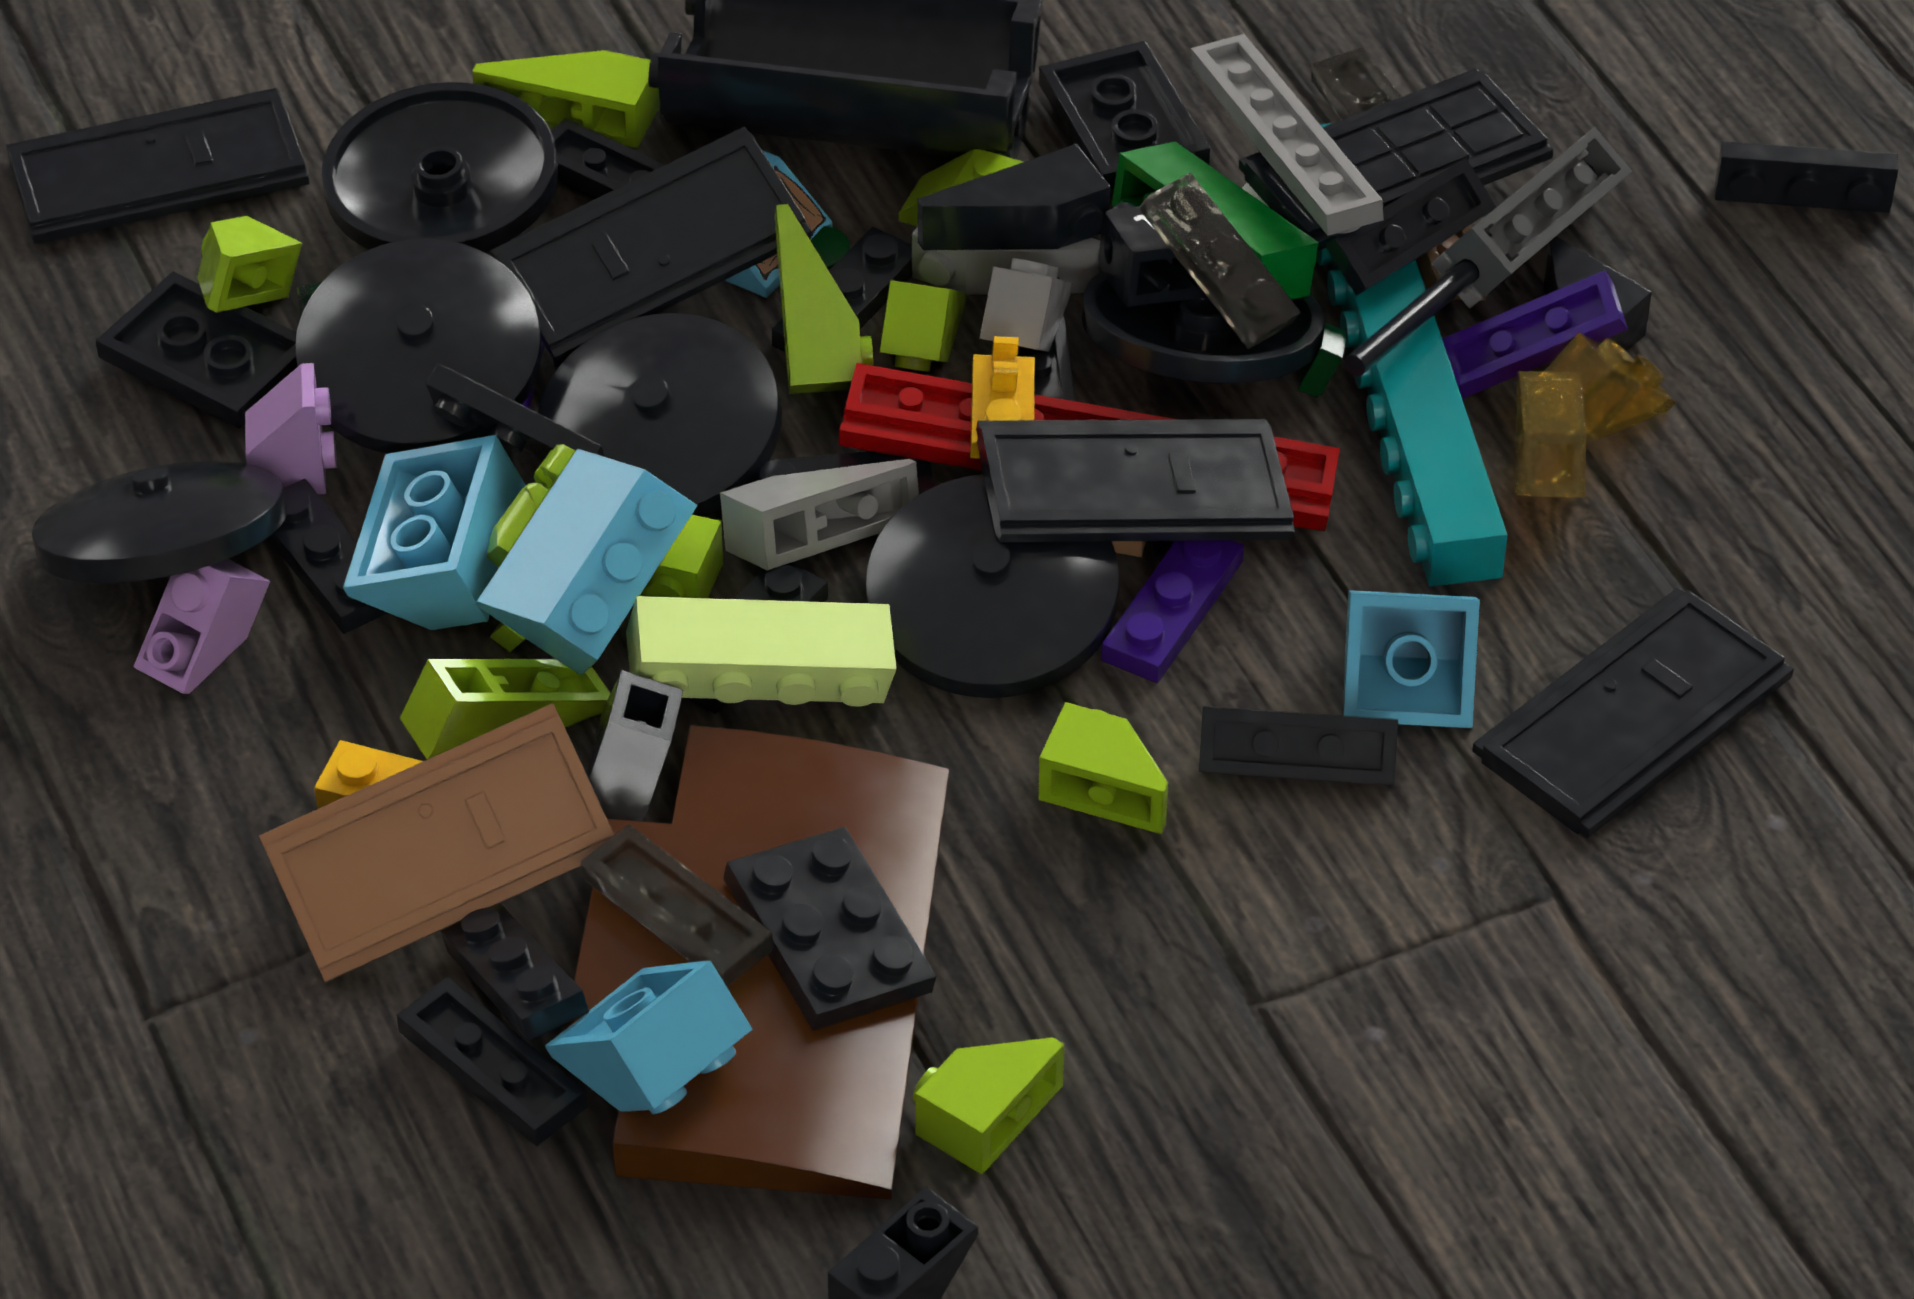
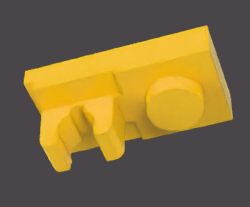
(1001, 386)

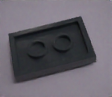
(1119, 105)
(200, 355)
(831, 928)

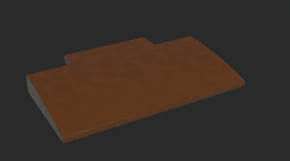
(792, 1101)

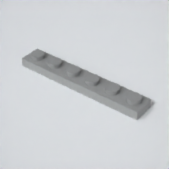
(1287, 135)

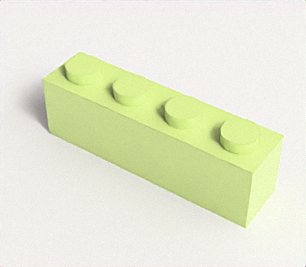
(764, 649)

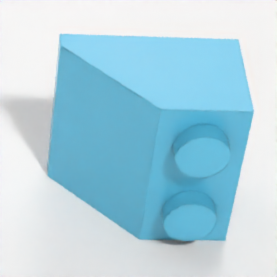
(1411, 657)
(653, 1036)

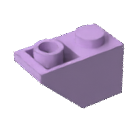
(287, 430)
(200, 623)

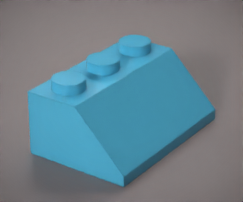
(432, 532)
(586, 557)

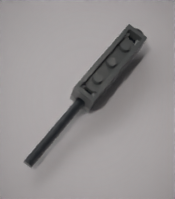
(1505, 239)

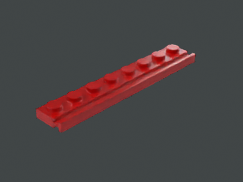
(932, 423)

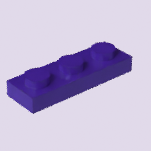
(1533, 333)
(1171, 606)

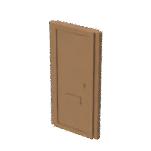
(437, 842)

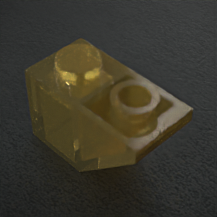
(1614, 385)
(1550, 435)

